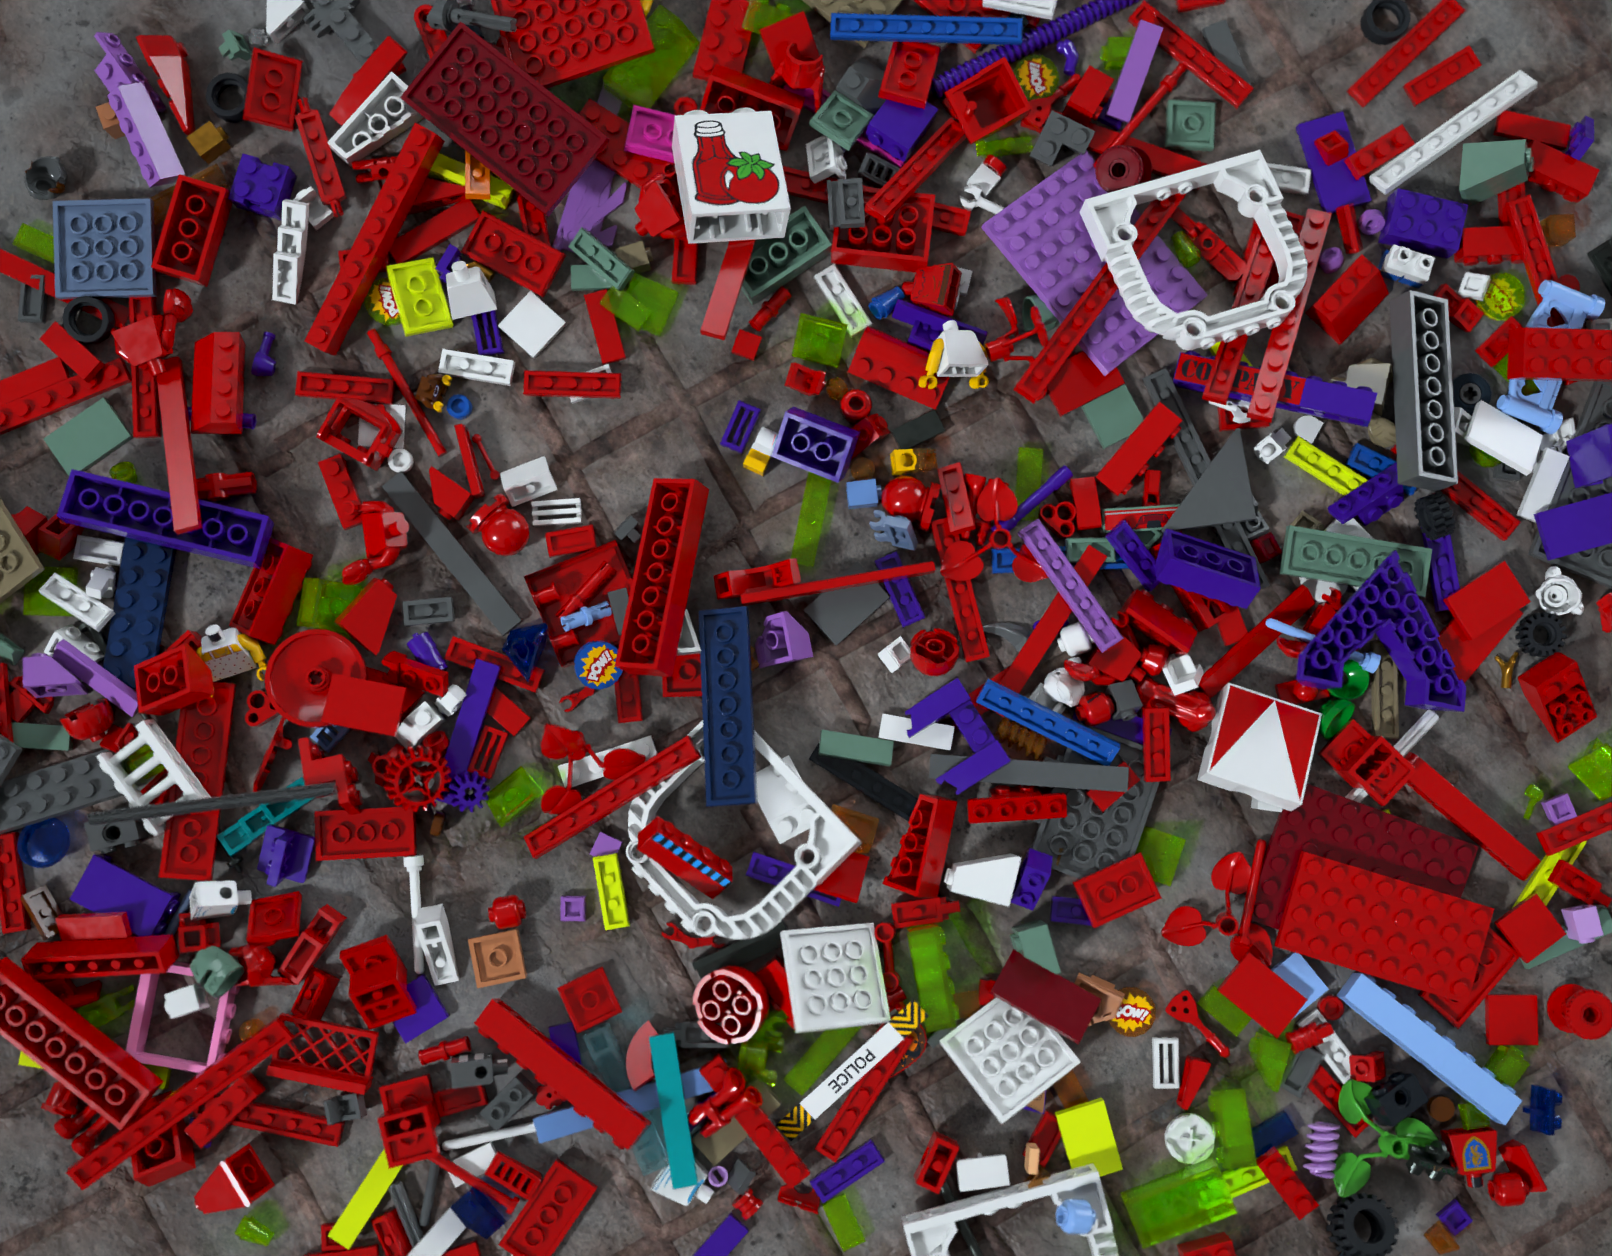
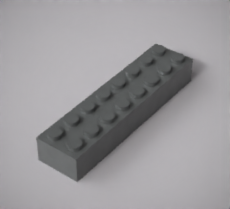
(1423, 391)

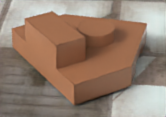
(1104, 990)

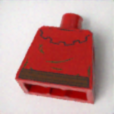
(935, 288)

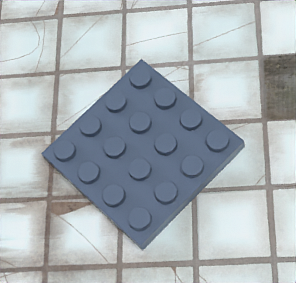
(104, 248)

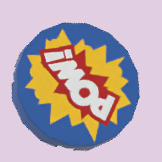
(596, 664)

